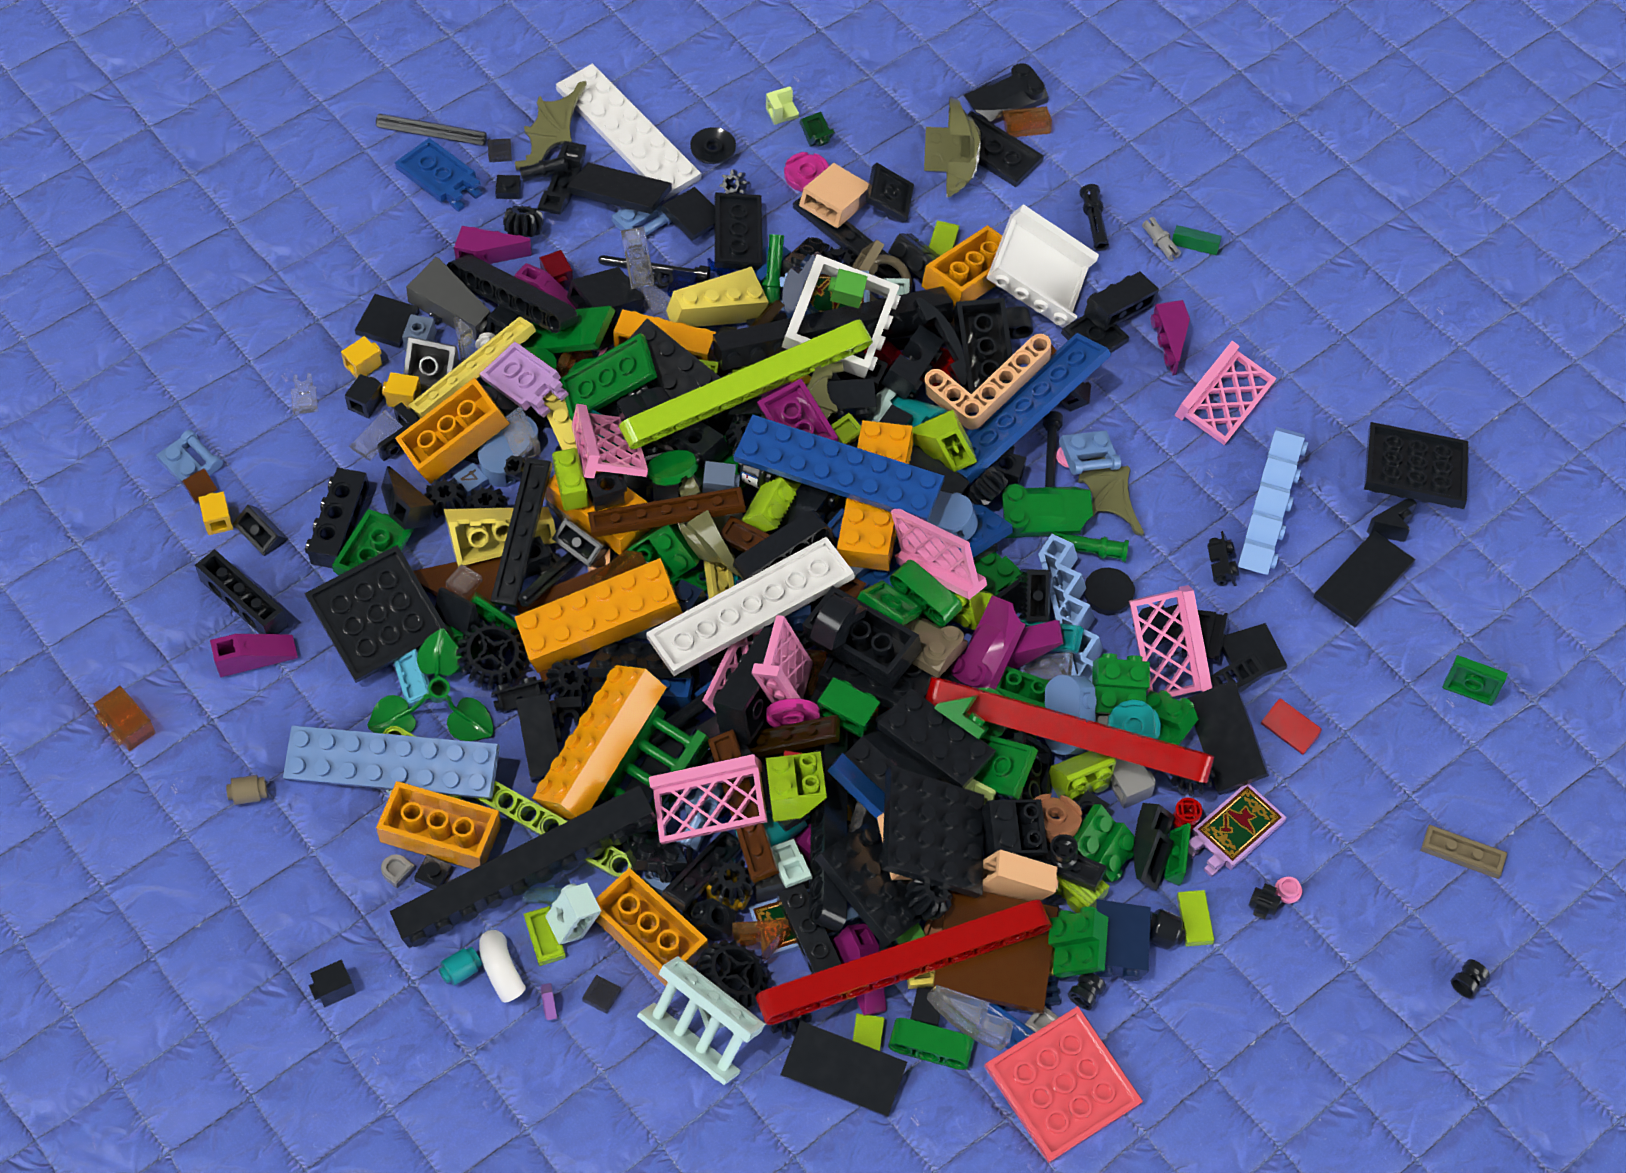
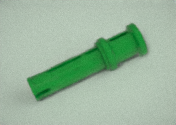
(774, 265)
(1101, 547)

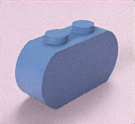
(493, 458)
(954, 514)
(1074, 697)

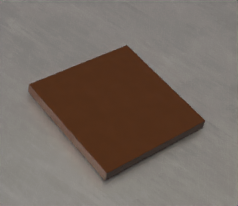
(1006, 976)

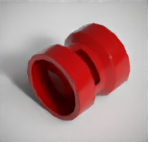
(1192, 816)

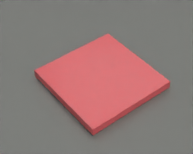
(1063, 1084)

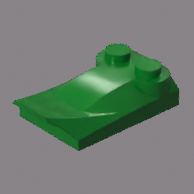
(1045, 510)
(370, 538)

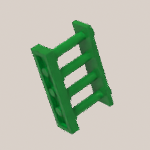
(695, 749)

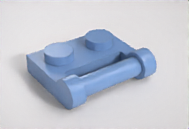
(631, 219)
(1089, 446)
(181, 463)

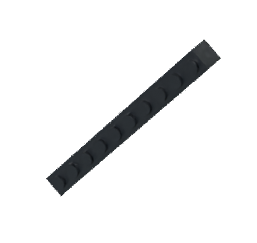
(762, 341)
(523, 867)

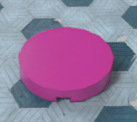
(803, 169)
(791, 711)

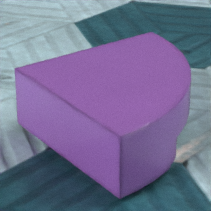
(548, 1001)

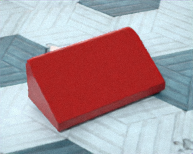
(1291, 726)

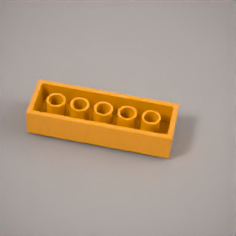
(868, 531)
(598, 615)
(599, 742)

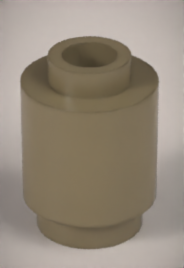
(246, 789)

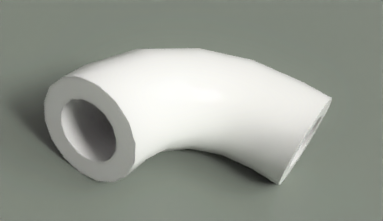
(500, 966)

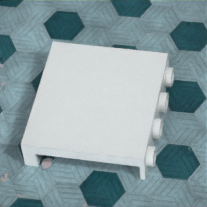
(1041, 265)

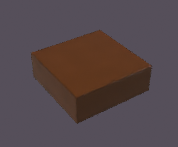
(199, 485)

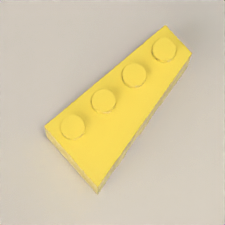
(719, 300)
(482, 532)

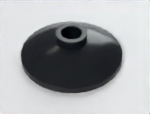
(713, 145)

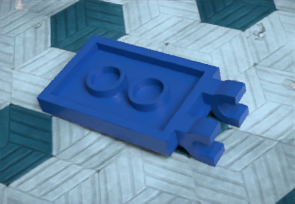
(439, 173)

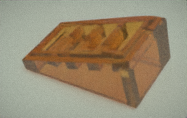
(624, 562)

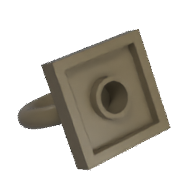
(870, 259)

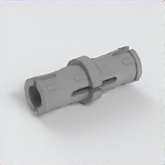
(1161, 239)

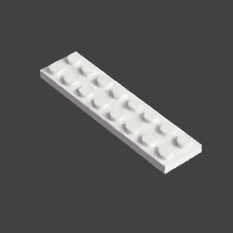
(629, 131)
(749, 606)

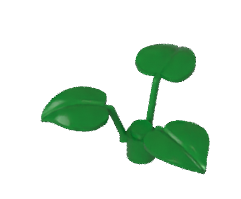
(438, 656)

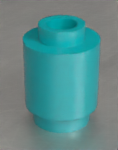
(460, 966)

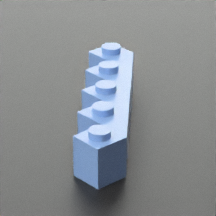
(1272, 501)
(1065, 593)

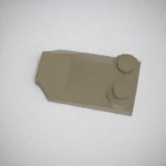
(938, 645)

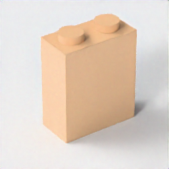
(834, 195)
(1018, 876)

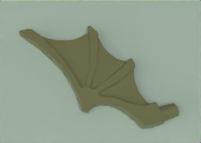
(551, 126)
(818, 387)
(1111, 493)

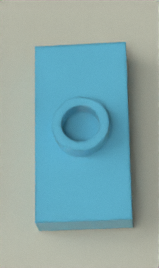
(412, 680)

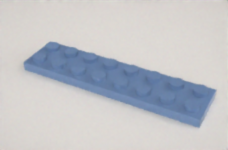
(383, 759)

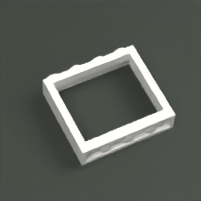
(874, 284)

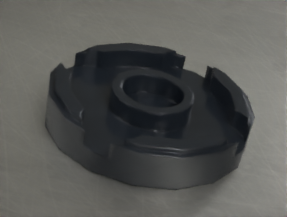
(1109, 591)

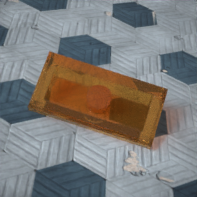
(1027, 121)

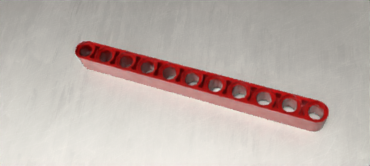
(1077, 731)
(902, 962)

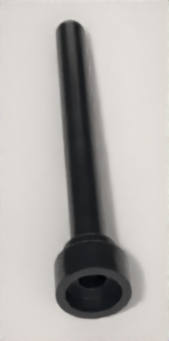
(703, 272)
(1052, 423)

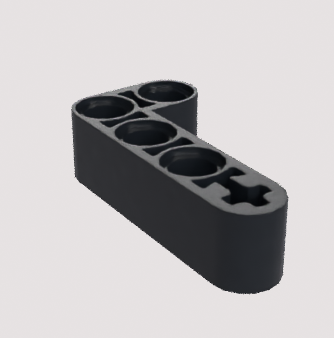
(782, 544)

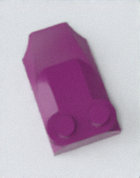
(796, 408)
(989, 646)

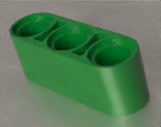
(924, 589)
(931, 1043)

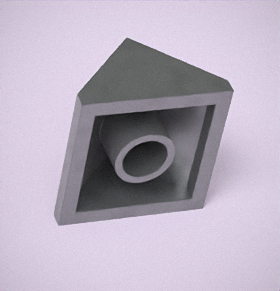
(429, 360)

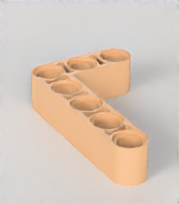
(992, 386)

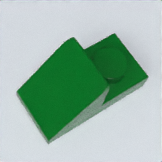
(957, 712)

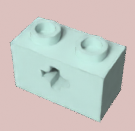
(573, 913)

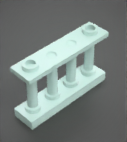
(717, 1004)

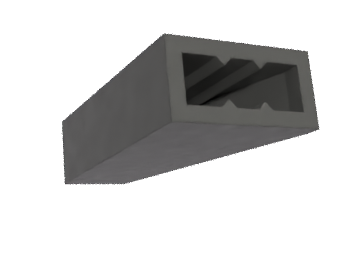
(444, 294)

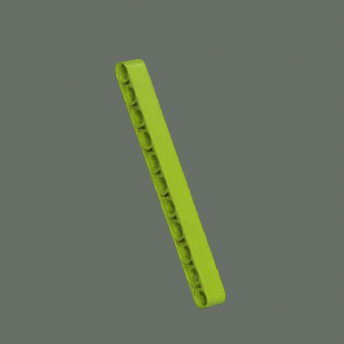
(744, 384)
(542, 820)

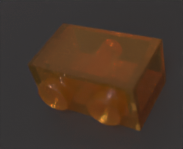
(123, 718)

